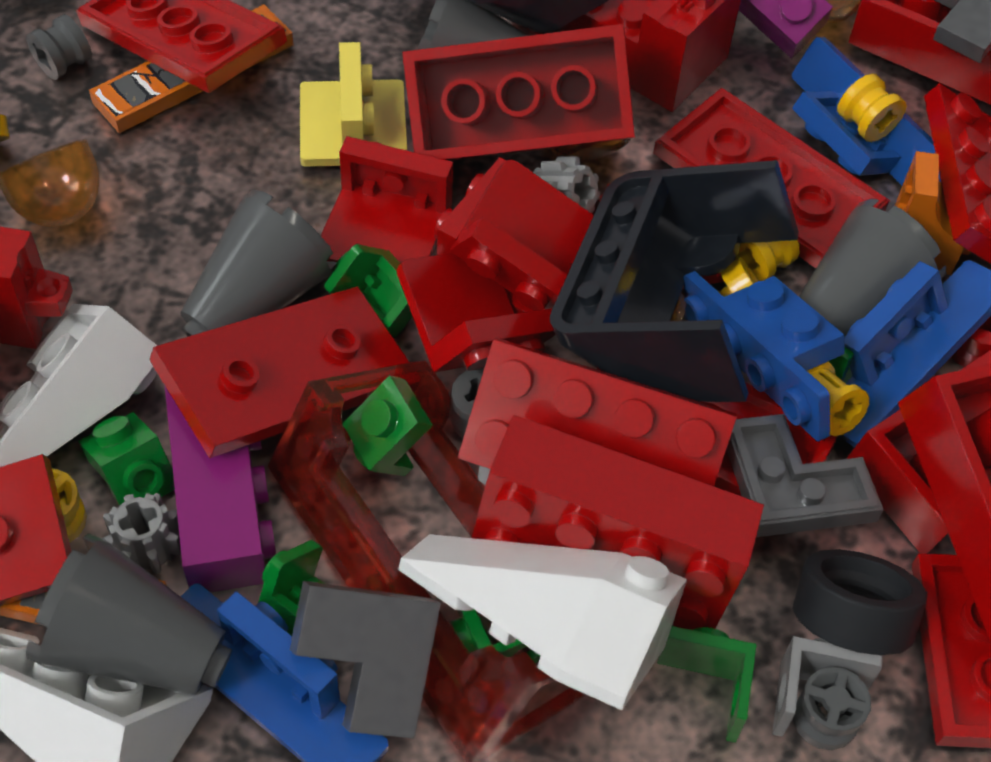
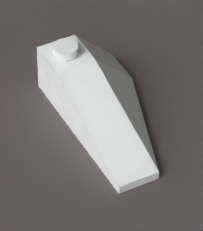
(80, 375)
(584, 611)
(88, 716)

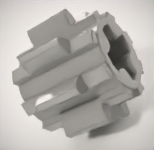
(572, 180)
(143, 516)

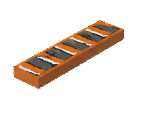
(151, 90)

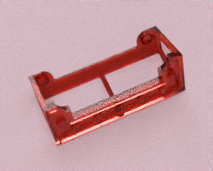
(469, 693)

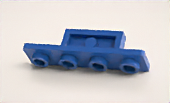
(825, 78)
(913, 335)
(774, 343)
(280, 691)

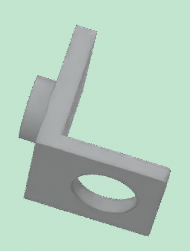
(807, 657)

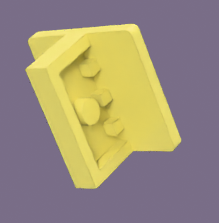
(349, 108)

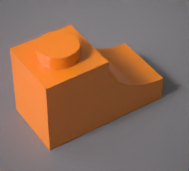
(925, 202)

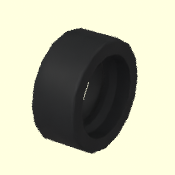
(859, 602)

